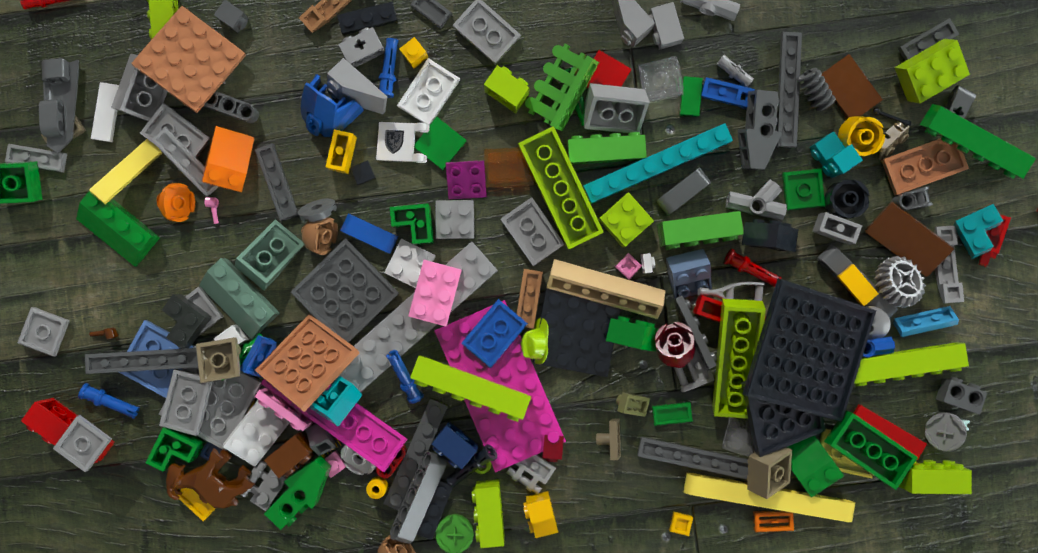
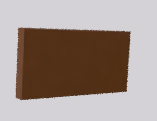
(909, 239)

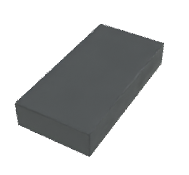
(432, 11)

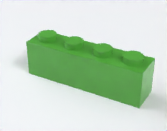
(606, 149)

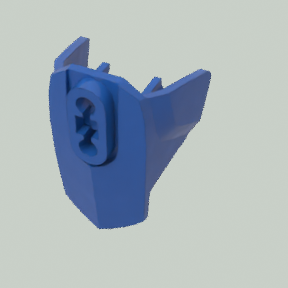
(322, 113)

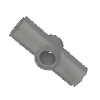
(722, 8)

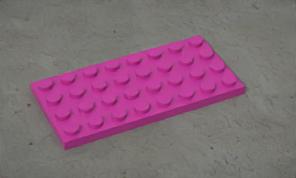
(510, 439)

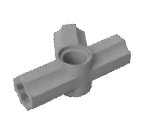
(764, 197)

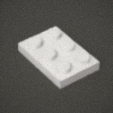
(255, 434)

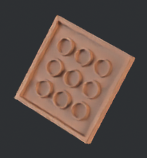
(188, 59)
(307, 362)

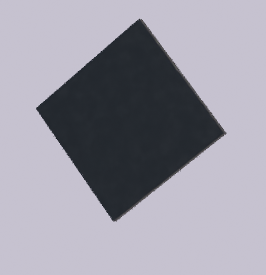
(809, 351)

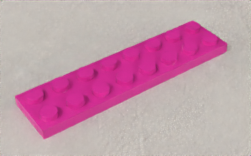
(358, 431)

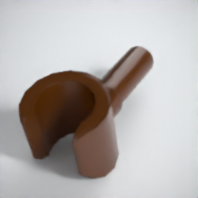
(110, 333)

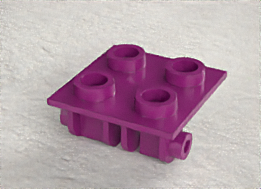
(466, 179)

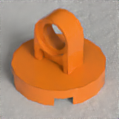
(176, 202)

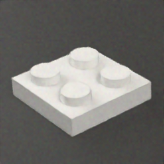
(407, 262)

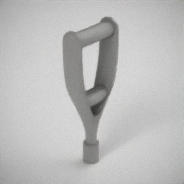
(730, 290)

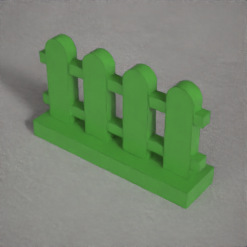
(576, 83)

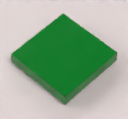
(440, 143)
(803, 189)

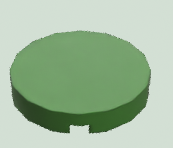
(454, 533)

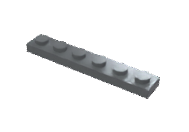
(789, 88)
(141, 360)
(419, 445)
(693, 457)

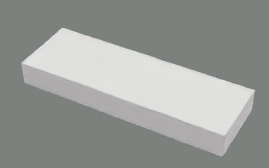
(105, 116)

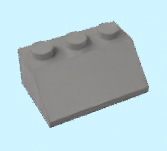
(138, 93)
(615, 108)

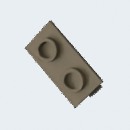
(896, 135)

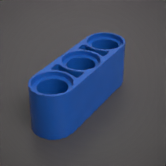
(369, 233)

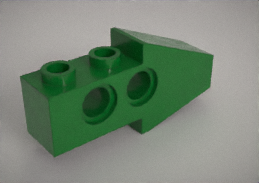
(307, 479)

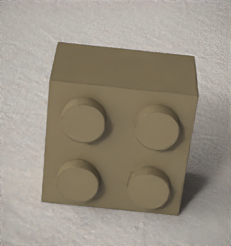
(769, 472)

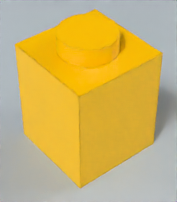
(414, 52)

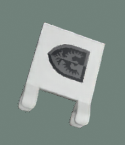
(398, 140)

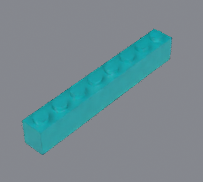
(657, 163)

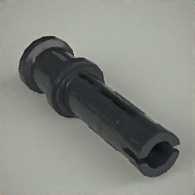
(477, 461)

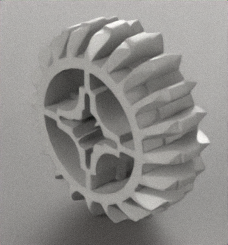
(899, 282)

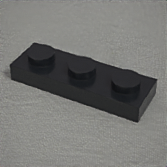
(367, 17)
(435, 510)

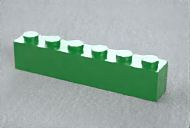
(977, 141)

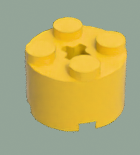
(863, 133)

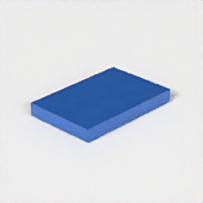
(494, 333)

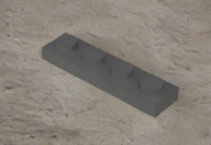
(701, 342)

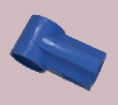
(879, 346)

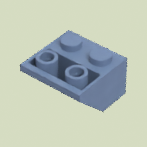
(688, 273)

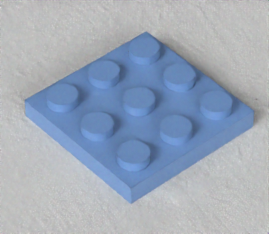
(152, 338)

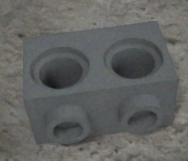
(961, 396)

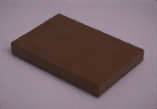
(851, 88)

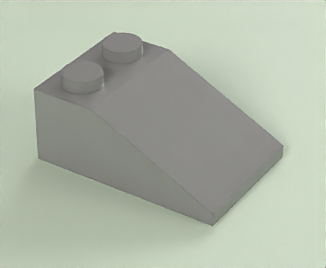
(632, 21)
(348, 82)

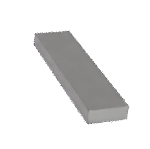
(183, 159)

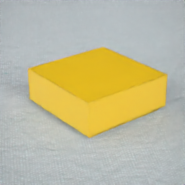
(681, 523)

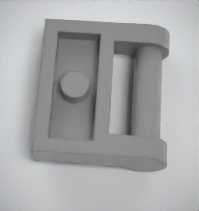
(698, 372)

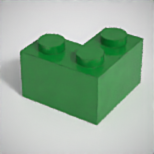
(418, 218)
(635, 335)
(172, 445)

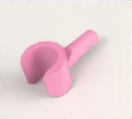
(213, 204)

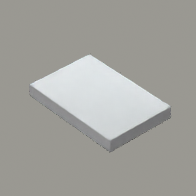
(428, 92)

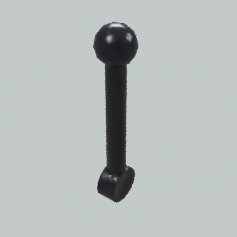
(877, 111)

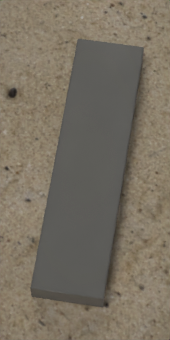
(277, 182)

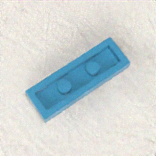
(925, 321)

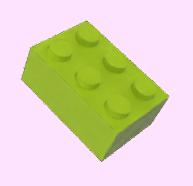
(932, 70)
(938, 478)
(488, 513)

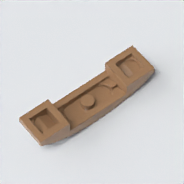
(322, 13)

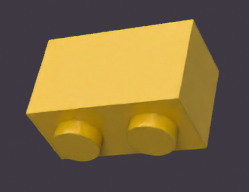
(341, 151)

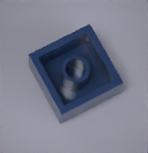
(454, 445)

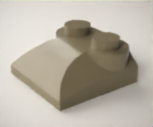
(218, 360)

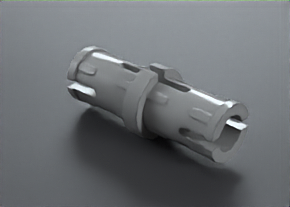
(735, 71)

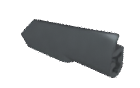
(59, 102)

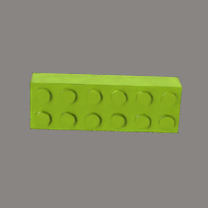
(560, 187)
(738, 338)
(471, 387)

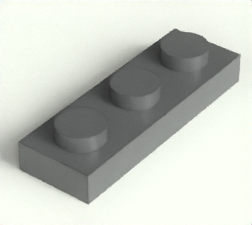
(944, 30)

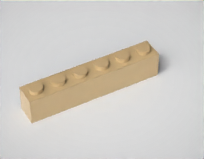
(606, 289)

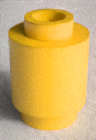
(381, 483)

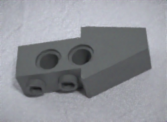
(754, 146)

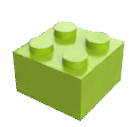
(506, 88)
(625, 220)

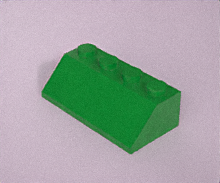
(117, 228)

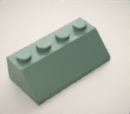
(238, 297)

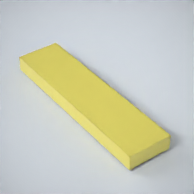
(125, 171)

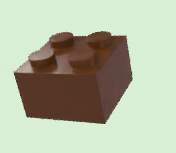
(286, 458)

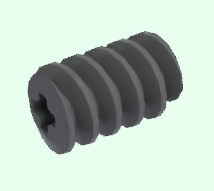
(817, 88)

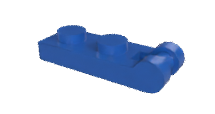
(725, 92)

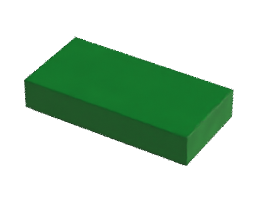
(691, 96)
(672, 413)

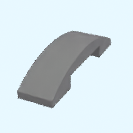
(946, 273)

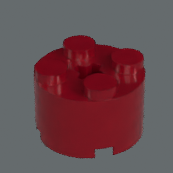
(675, 344)

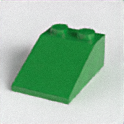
(813, 465)

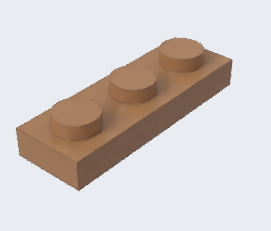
(529, 296)

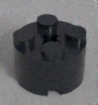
(856, 203)

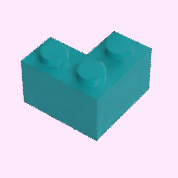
(834, 155)
(973, 230)
(337, 401)

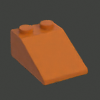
(228, 159)

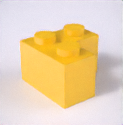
(541, 514)

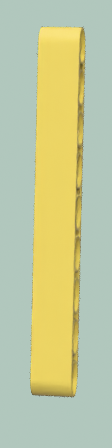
(783, 500)

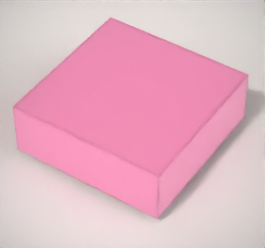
(628, 266)

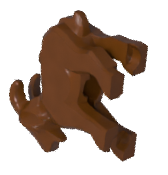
(208, 482)

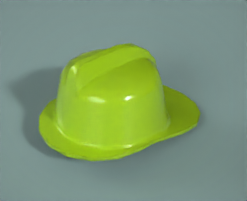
(535, 342)

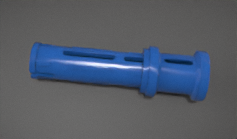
(387, 77)
(407, 384)
(100, 397)

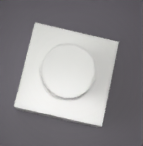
(647, 262)

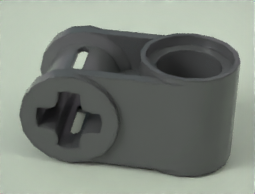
(960, 101)
(914, 199)

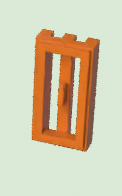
(757, 521)

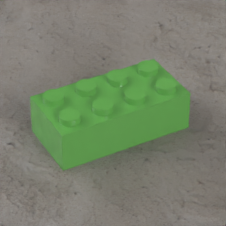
(702, 228)

